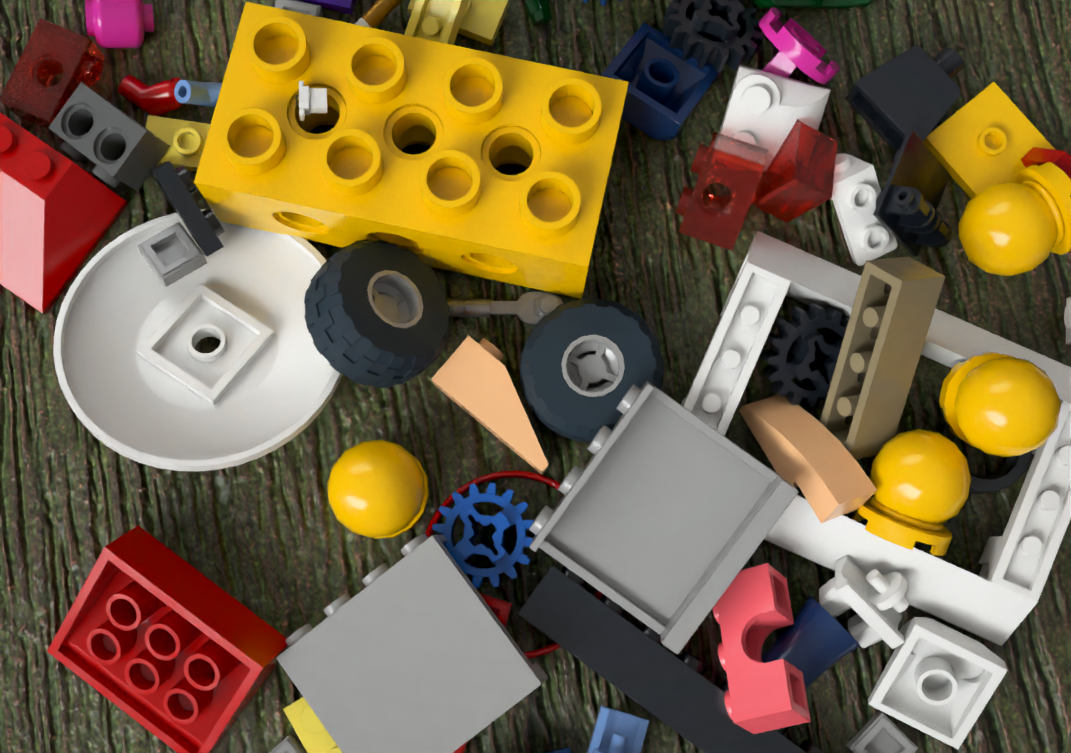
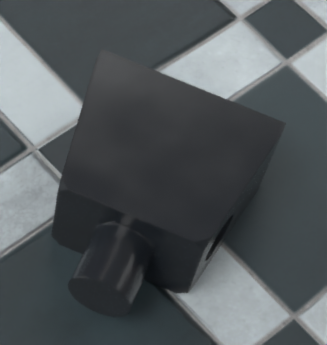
(907, 94)

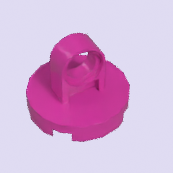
(795, 49)

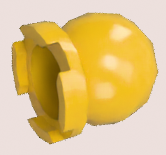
(1019, 223)
(1000, 404)
(918, 486)
(378, 489)

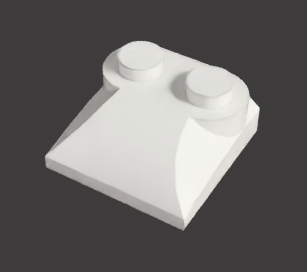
(768, 105)
(938, 680)

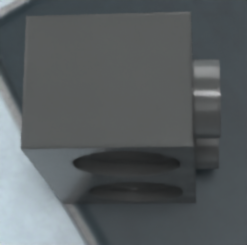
(101, 132)

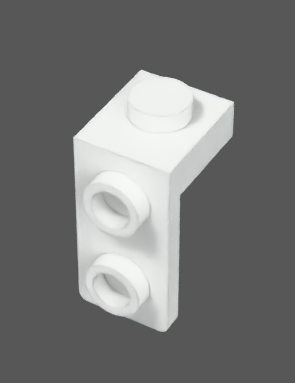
(855, 201)

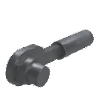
(528, 308)

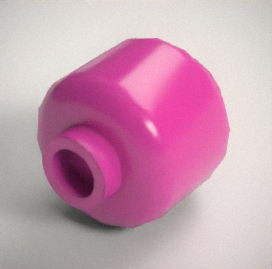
(118, 22)

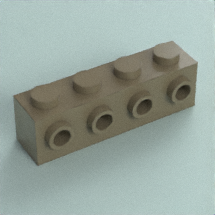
(880, 352)

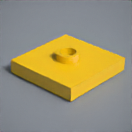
(985, 141)

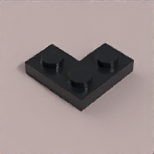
(178, 189)

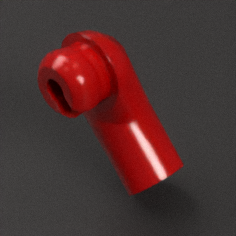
(152, 99)

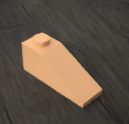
(484, 390)

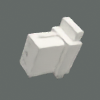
(311, 100)

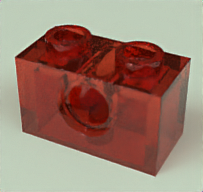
(47, 54)
(721, 217)

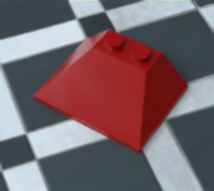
(48, 216)

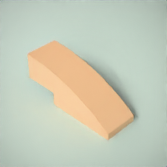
(808, 457)

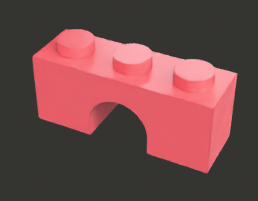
(759, 693)

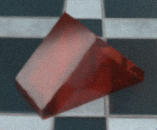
(798, 174)

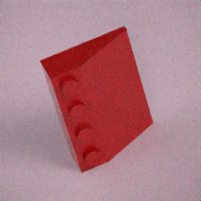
(166, 643)

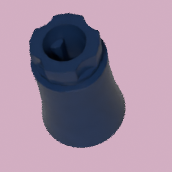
(812, 642)

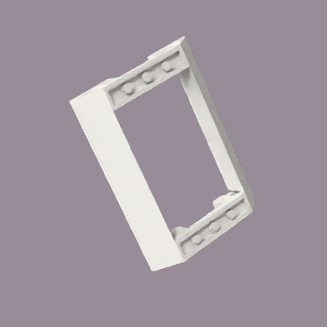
(1012, 563)

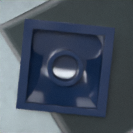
(660, 85)

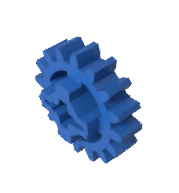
(503, 521)

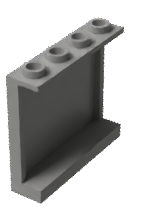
(662, 514)
(409, 659)

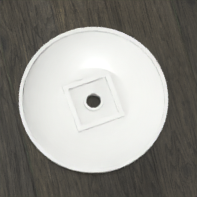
(133, 361)

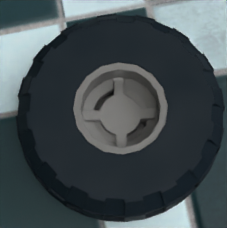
(377, 313)
(585, 363)

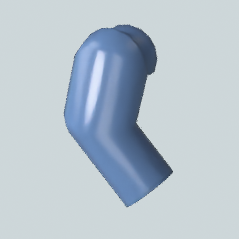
(197, 92)

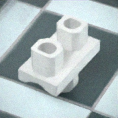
(873, 597)

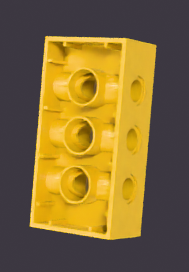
(399, 92)

